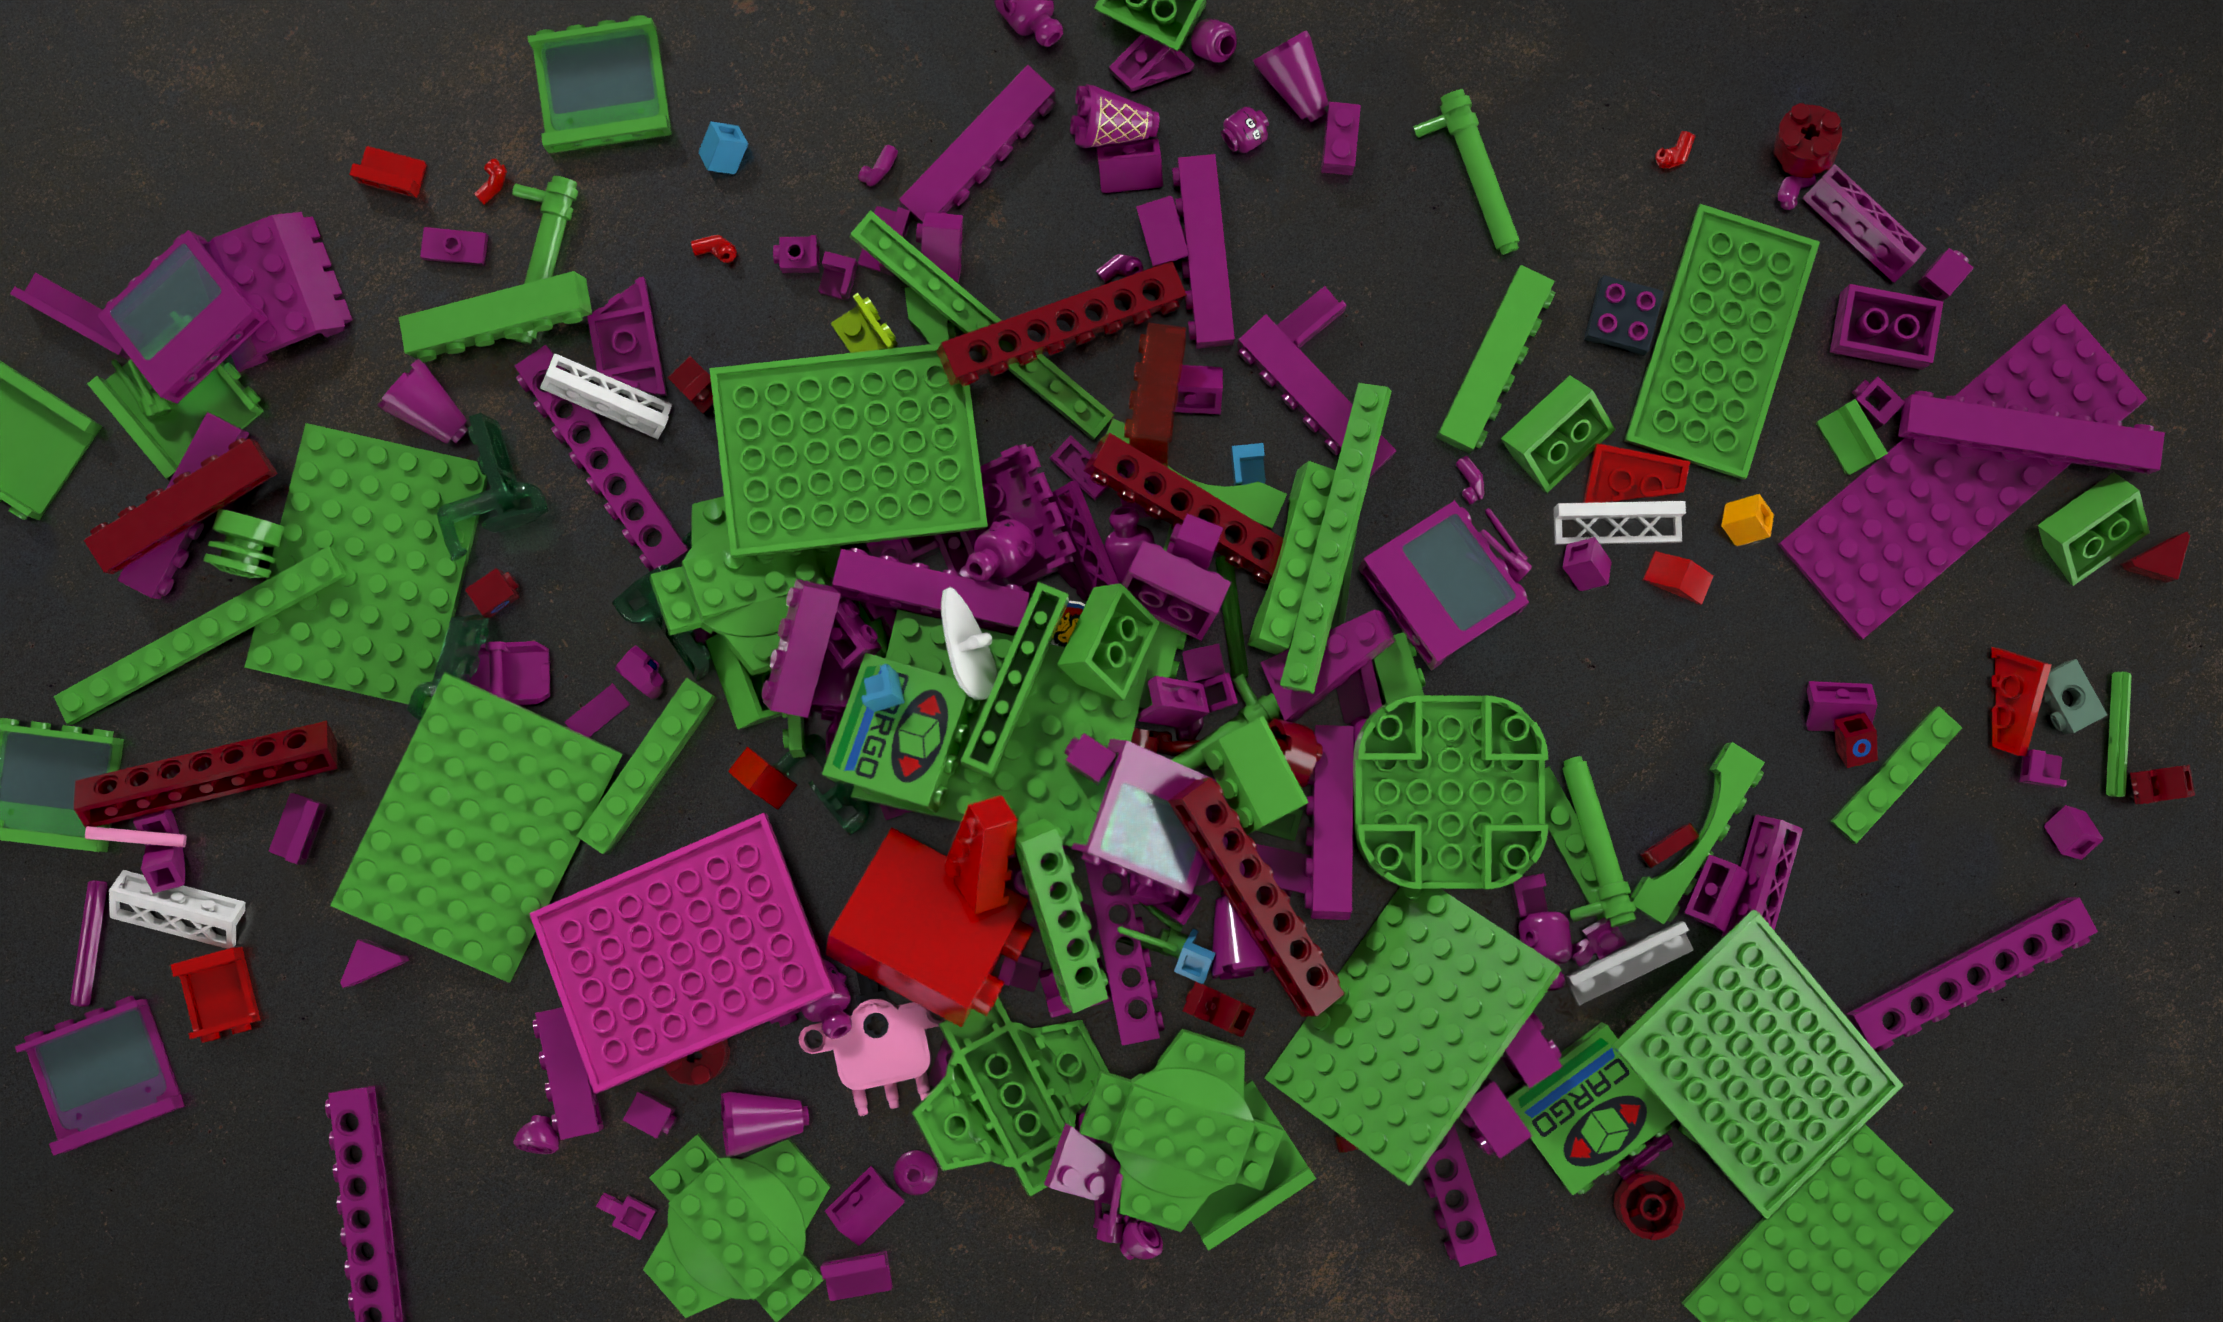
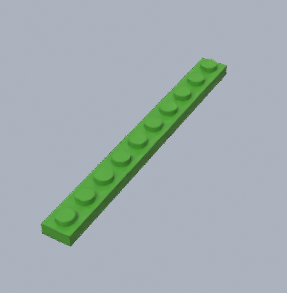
(971, 315)
(1335, 538)
(200, 635)

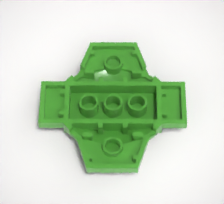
(735, 595)
(1008, 1093)
(1181, 1130)
(737, 1228)

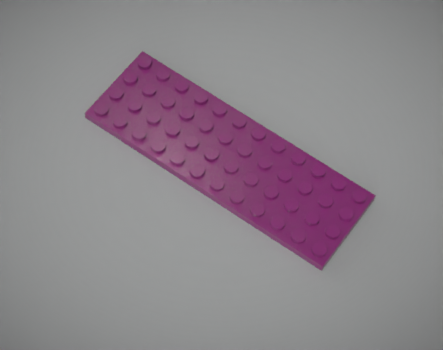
(1937, 500)

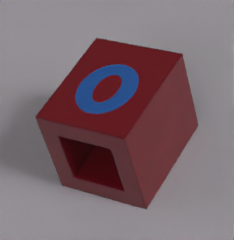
(493, 592)
(1856, 740)

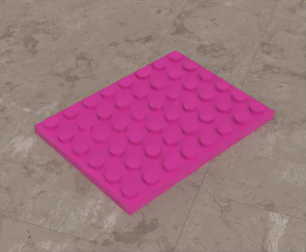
(681, 953)

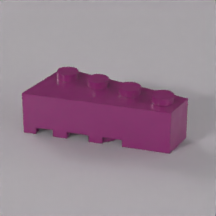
(1346, 652)

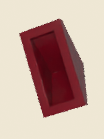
(2161, 561)

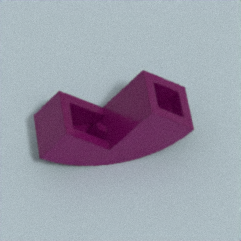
(161, 865)

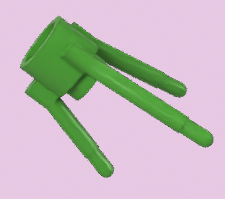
(149, 401)
(1168, 942)

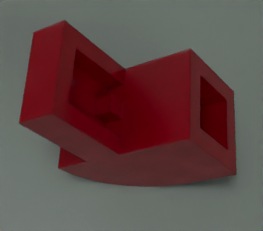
(694, 384)
(2162, 784)
(1219, 1009)

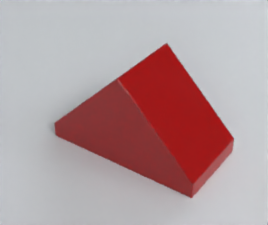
(1678, 576)
(762, 778)

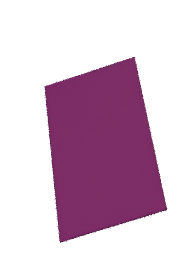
(598, 711)

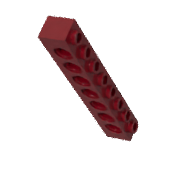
(1160, 280)
(1193, 499)
(205, 774)
(1241, 891)

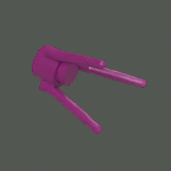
(1515, 560)
(1111, 1226)

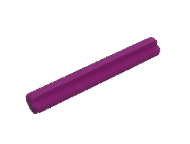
(88, 943)

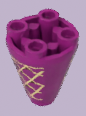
(1110, 118)

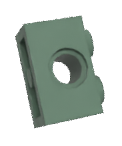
(2085, 705)

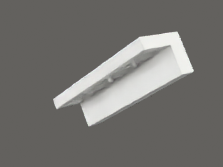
(606, 401)
(1623, 511)
(182, 902)
(1629, 962)

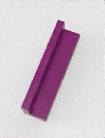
(1863, 225)
(68, 310)
(1090, 552)
(1760, 860)

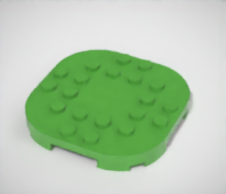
(1450, 792)

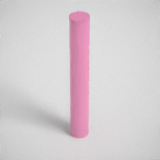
(135, 836)

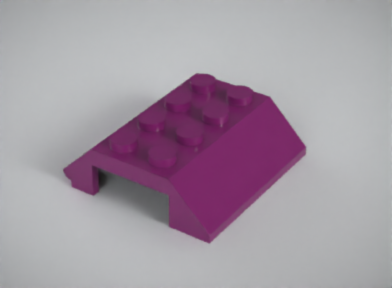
(284, 277)
(1018, 493)

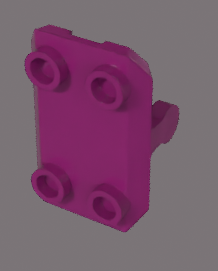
(514, 671)

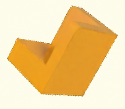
(1747, 520)

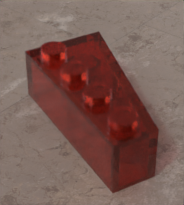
(1157, 390)

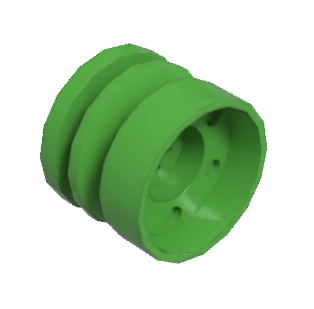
(243, 544)

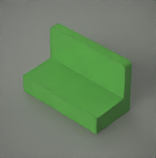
(1851, 437)

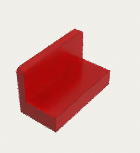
(389, 171)

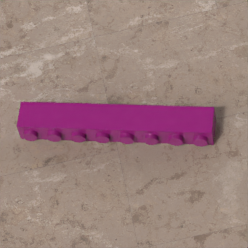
(2031, 433)

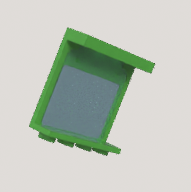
(600, 84)
(40, 780)

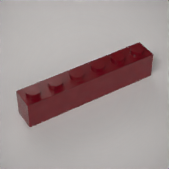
(180, 505)

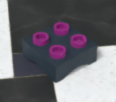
(1624, 315)

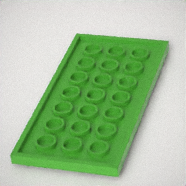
(1722, 341)
(1826, 1242)

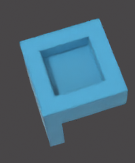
(723, 148)
(1248, 464)
(883, 690)
(1194, 960)

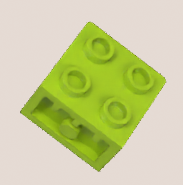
(861, 329)

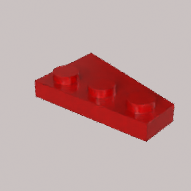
(1632, 474)
(2019, 694)

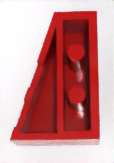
(981, 853)

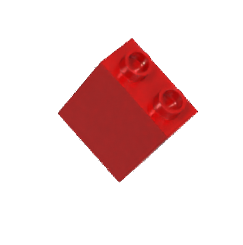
(921, 936)

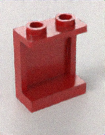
(217, 993)

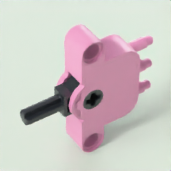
(883, 1058)

